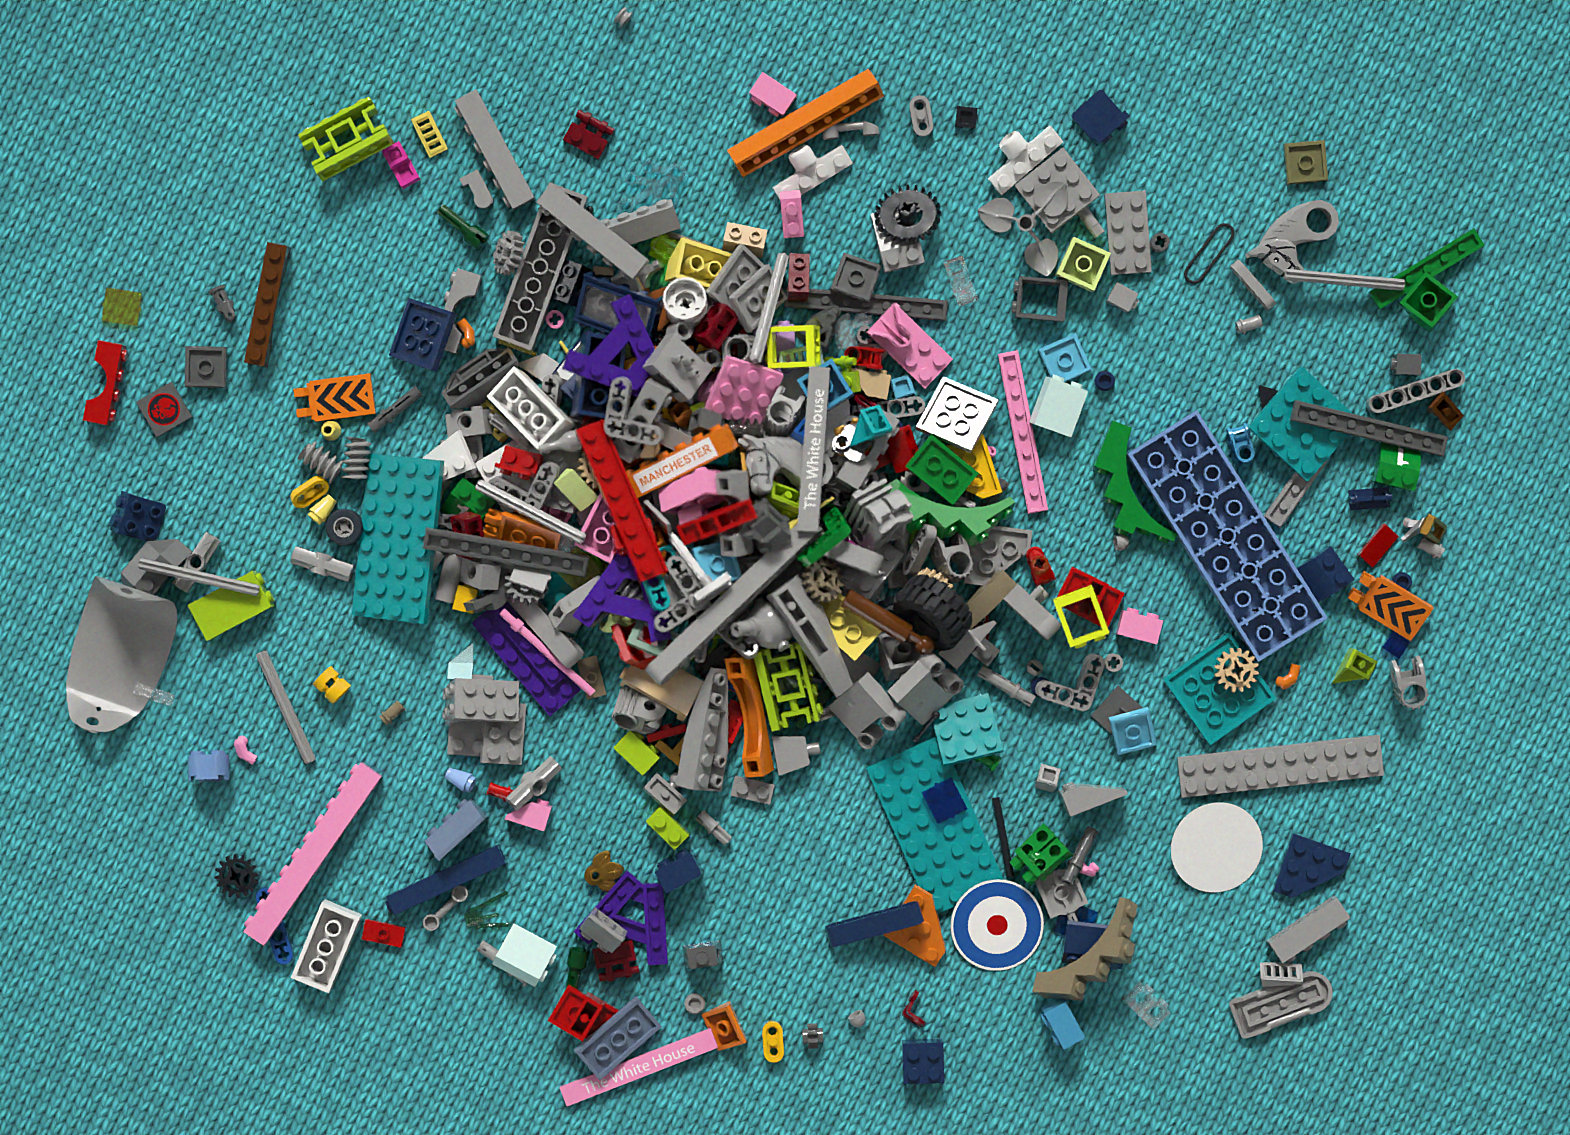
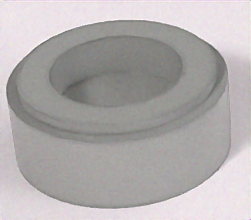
(694, 1003)

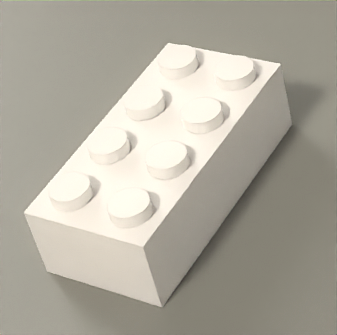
(529, 408)
(326, 946)

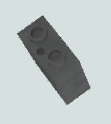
(1061, 299)

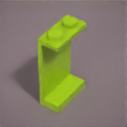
(229, 608)

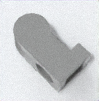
(482, 195)

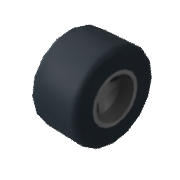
(338, 528)

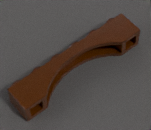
(263, 318)

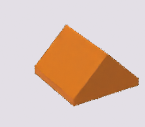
(725, 1026)

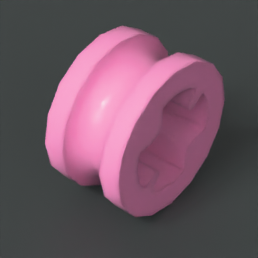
(560, 322)

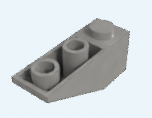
(562, 612)

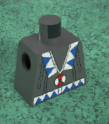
(702, 954)

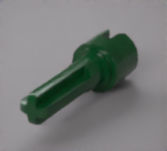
(472, 234)
(824, 695)
(576, 961)

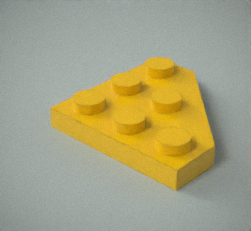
(986, 482)

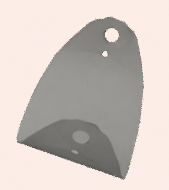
(118, 643)

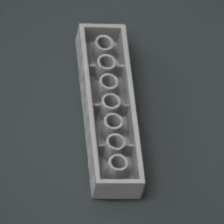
(536, 279)

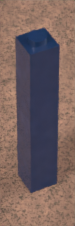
(445, 879)

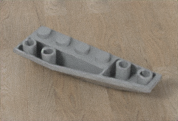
(812, 631)
(706, 736)

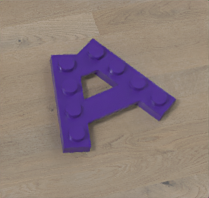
(597, 366)
(603, 598)
(653, 930)

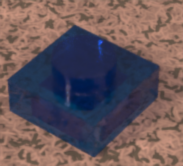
(1395, 644)

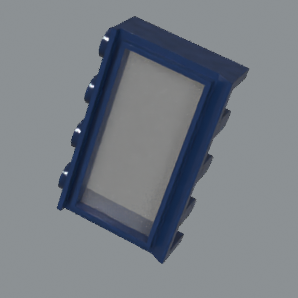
(595, 307)

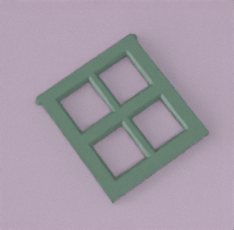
(655, 651)

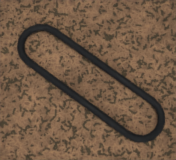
(1215, 259)

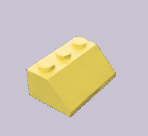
(695, 262)

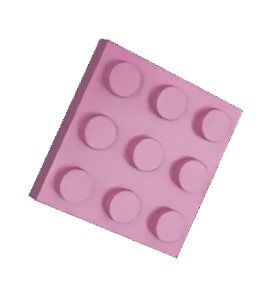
(743, 390)

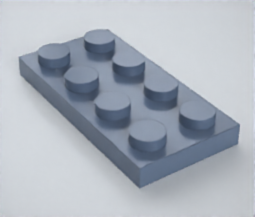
(617, 1038)

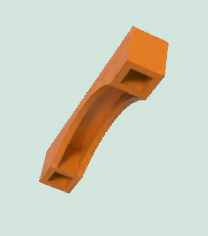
(756, 750)

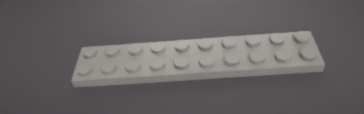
(1280, 766)

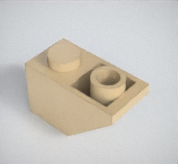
(874, 383)

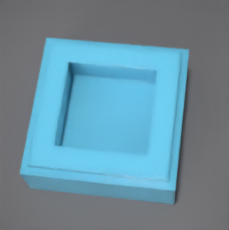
(902, 386)

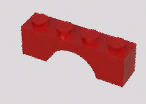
(111, 358)

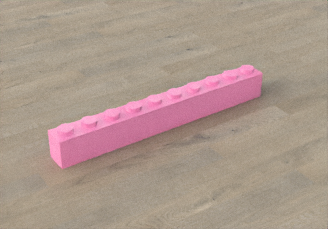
(312, 854)

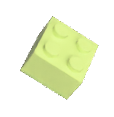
(1082, 264)

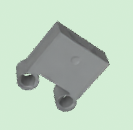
(678, 365)
(1031, 611)
(920, 692)
(864, 705)

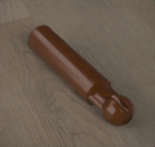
(886, 621)

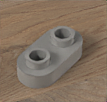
(921, 116)

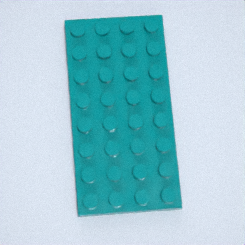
(391, 563)
(942, 856)

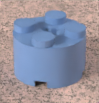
(208, 767)

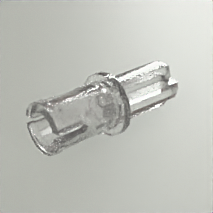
(153, 694)

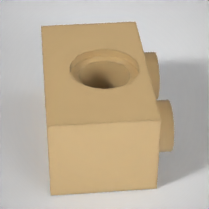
(749, 236)

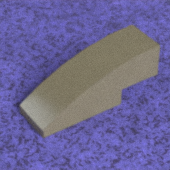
(990, 595)

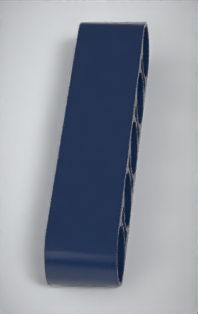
(874, 924)

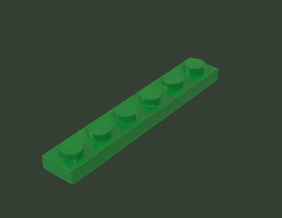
(1432, 264)

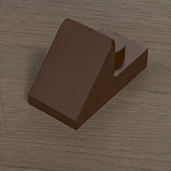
(1445, 411)

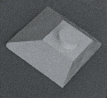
(896, 656)

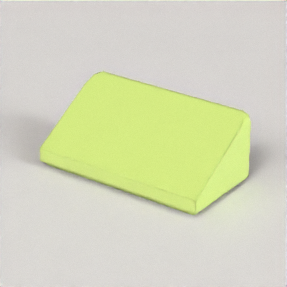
(575, 489)

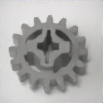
(508, 252)

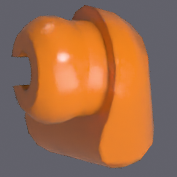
(469, 333)
(1290, 679)

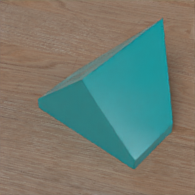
(871, 425)

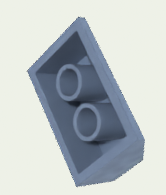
(455, 828)

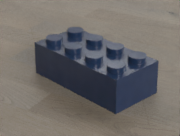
(590, 397)

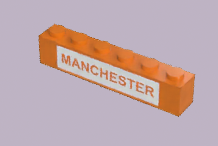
(682, 460)

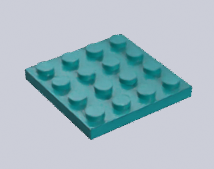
(1296, 443)
(1206, 702)

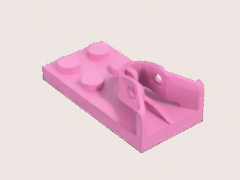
(909, 345)

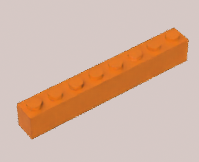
(805, 122)

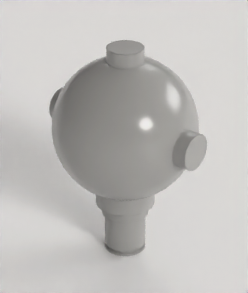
(764, 626)

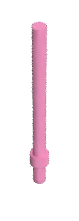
(517, 625)

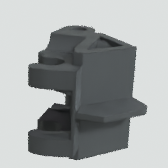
(826, 320)
(769, 528)

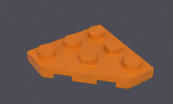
(925, 938)

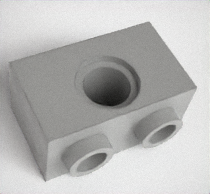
(479, 422)
(480, 573)

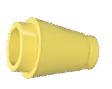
(335, 433)
(321, 510)

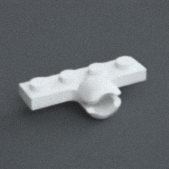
(1022, 156)
(812, 170)

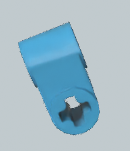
(1240, 442)

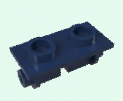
(1369, 498)

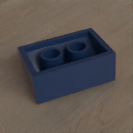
(1079, 939)

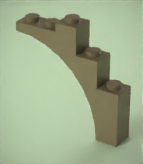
(1094, 966)

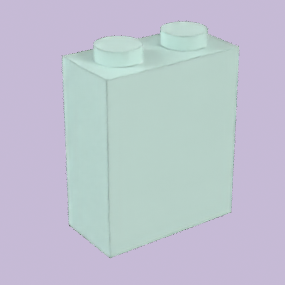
(1059, 405)
(525, 955)

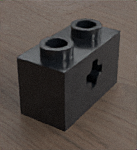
(570, 283)

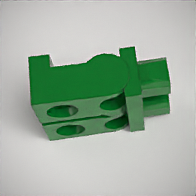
(1041, 854)

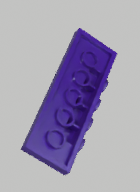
(533, 669)

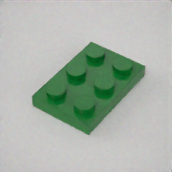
(941, 469)

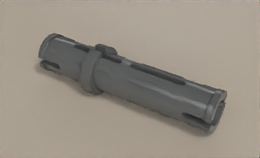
(395, 409)
(1075, 864)

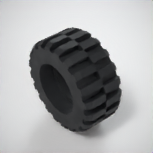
(933, 610)

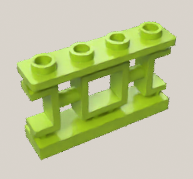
(351, 152)
(772, 688)

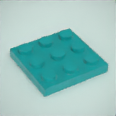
(967, 730)

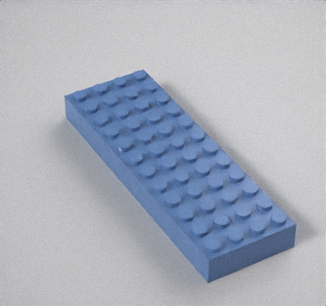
(1226, 536)

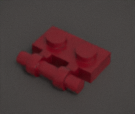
(584, 139)
(622, 954)

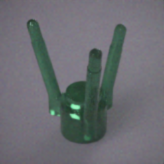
(474, 918)

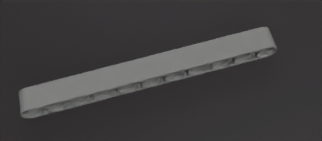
(728, 606)

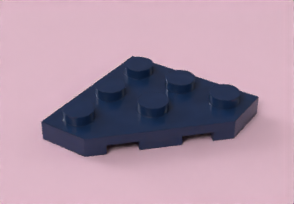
(1308, 865)

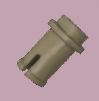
(392, 712)

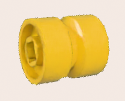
(337, 690)

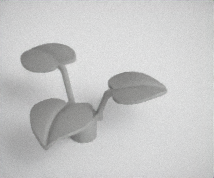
(1049, 197)

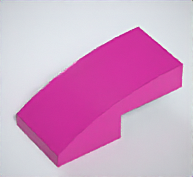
(401, 165)

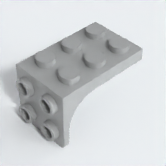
(481, 701)

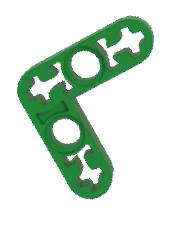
(837, 531)

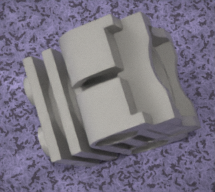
(878, 515)

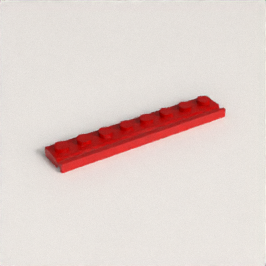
(621, 501)

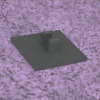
(1115, 704)

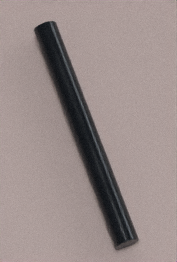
(1003, 837)

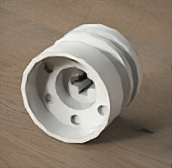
(681, 292)

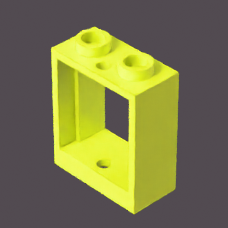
(812, 347)
(1074, 597)

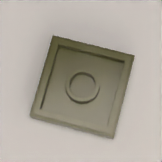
(1305, 162)

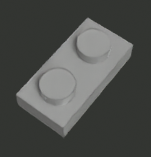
(752, 789)

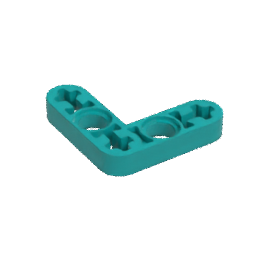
(664, 594)

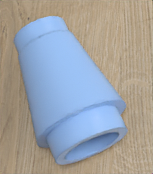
(462, 780)

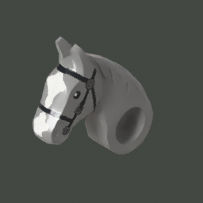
(1279, 242)
(775, 454)

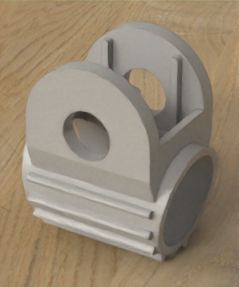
(742, 342)
(776, 429)
(956, 553)
(1404, 679)
(634, 709)

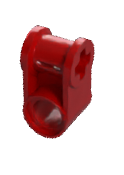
(868, 356)
(1039, 566)

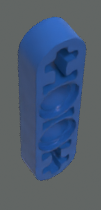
(287, 948)

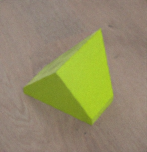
(1354, 667)

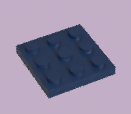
(422, 334)

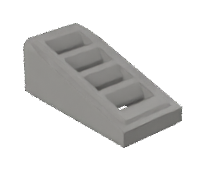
(1273, 980)

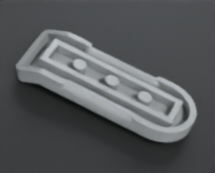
(1278, 1005)

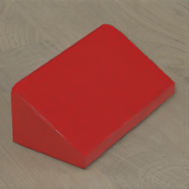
(1377, 545)

